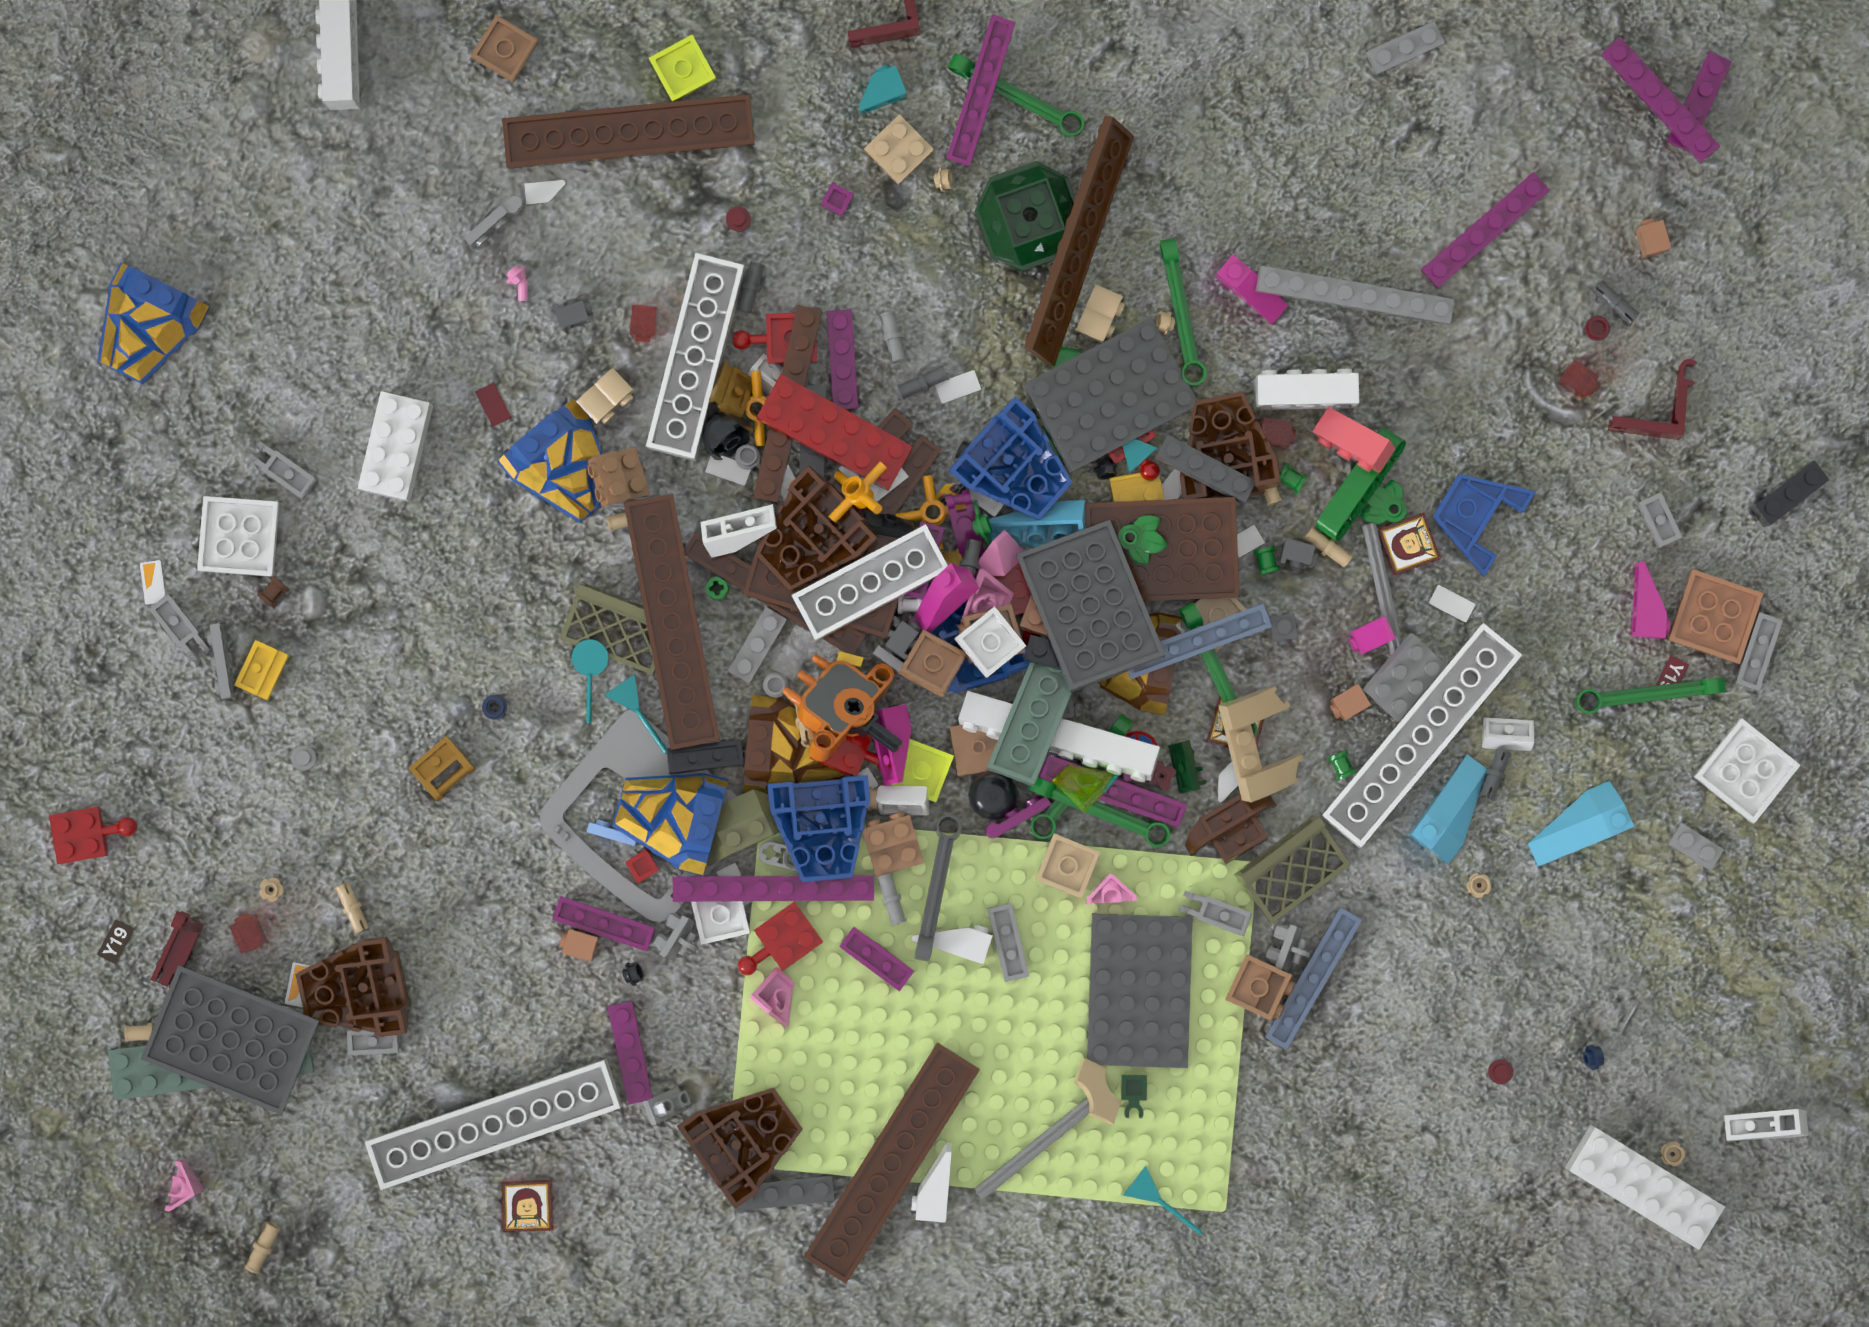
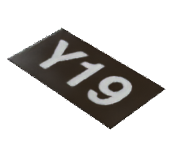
(115, 941)

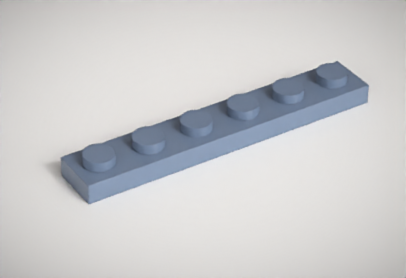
(1208, 637)
(1313, 977)

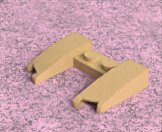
(1252, 778)

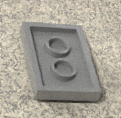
(1404, 677)

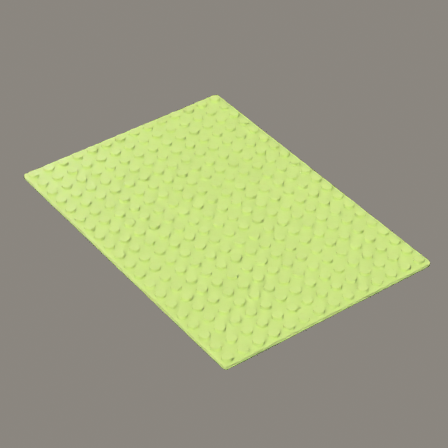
(863, 1042)

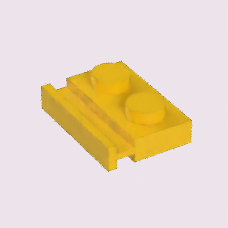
(1135, 488)
(261, 670)

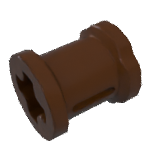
(273, 592)

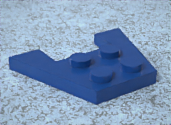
(1468, 510)

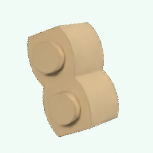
(1099, 314)
(606, 396)

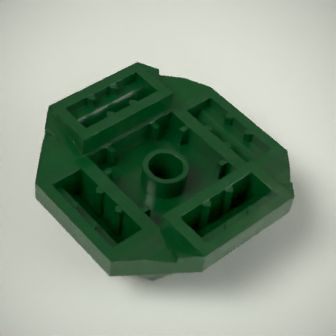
(1001, 218)

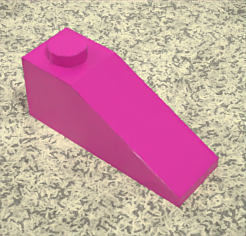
(1243, 283)
(945, 595)
(1648, 613)
(1371, 636)
(897, 721)

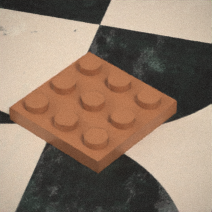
(1715, 616)

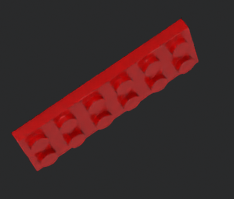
(833, 431)

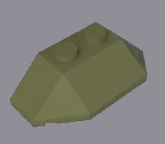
(741, 825)

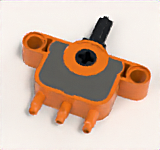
(842, 705)

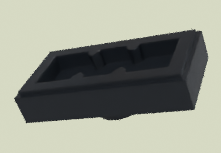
(889, 524)

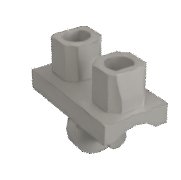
(679, 940)
(1283, 957)
(666, 1105)

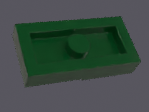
(1184, 764)

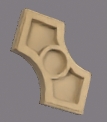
(1092, 1081)

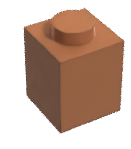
(1652, 238)
(1349, 703)
(579, 944)

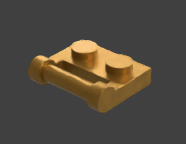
(436, 762)

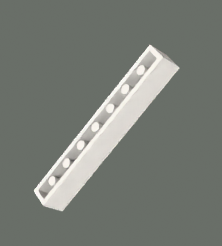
(1071, 740)

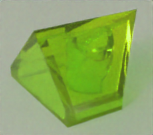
(1082, 785)

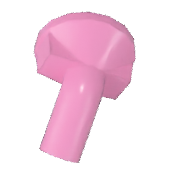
(518, 277)

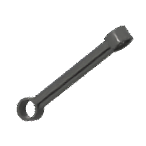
(936, 889)

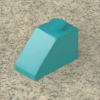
(883, 89)

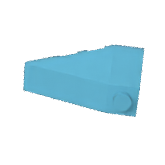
(1057, 522)
(1448, 816)
(1590, 819)

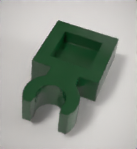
(1135, 1090)

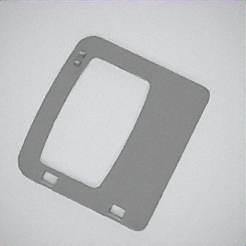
(630, 753)

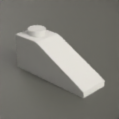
(737, 530)
(963, 942)
(1766, 1125)
(933, 1190)

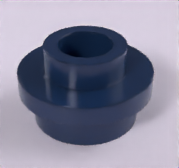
(486, 707)
(1593, 1057)

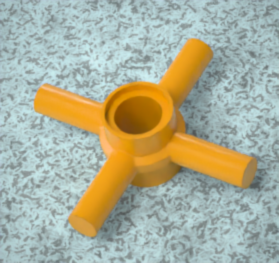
(756, 397)
(857, 492)
(930, 501)

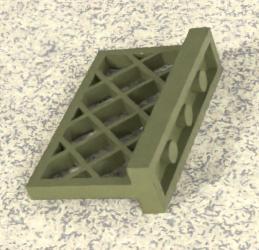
(617, 605)
(1281, 850)

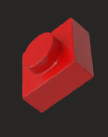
(642, 866)

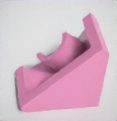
(1000, 555)
(990, 594)
(1110, 890)
(775, 996)
(184, 1185)

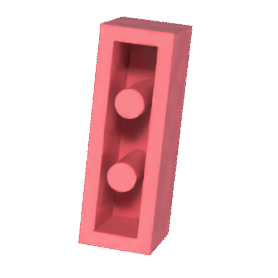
(1353, 440)

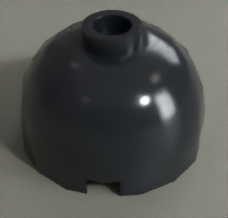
(725, 434)
(992, 795)

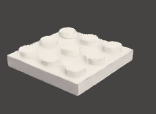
(238, 536)
(1746, 770)

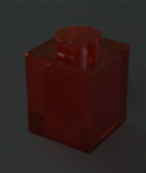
(644, 323)
(1578, 380)
(1278, 432)
(248, 933)

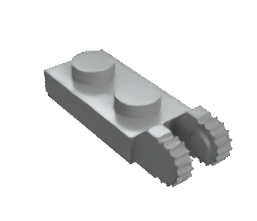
(495, 220)
(285, 471)
(178, 625)
(1218, 913)

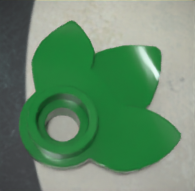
(1381, 503)
(982, 524)
(1145, 540)

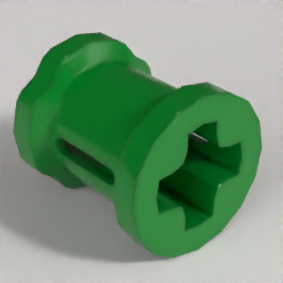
(1292, 478)
(1266, 560)
(723, 593)
(1342, 765)

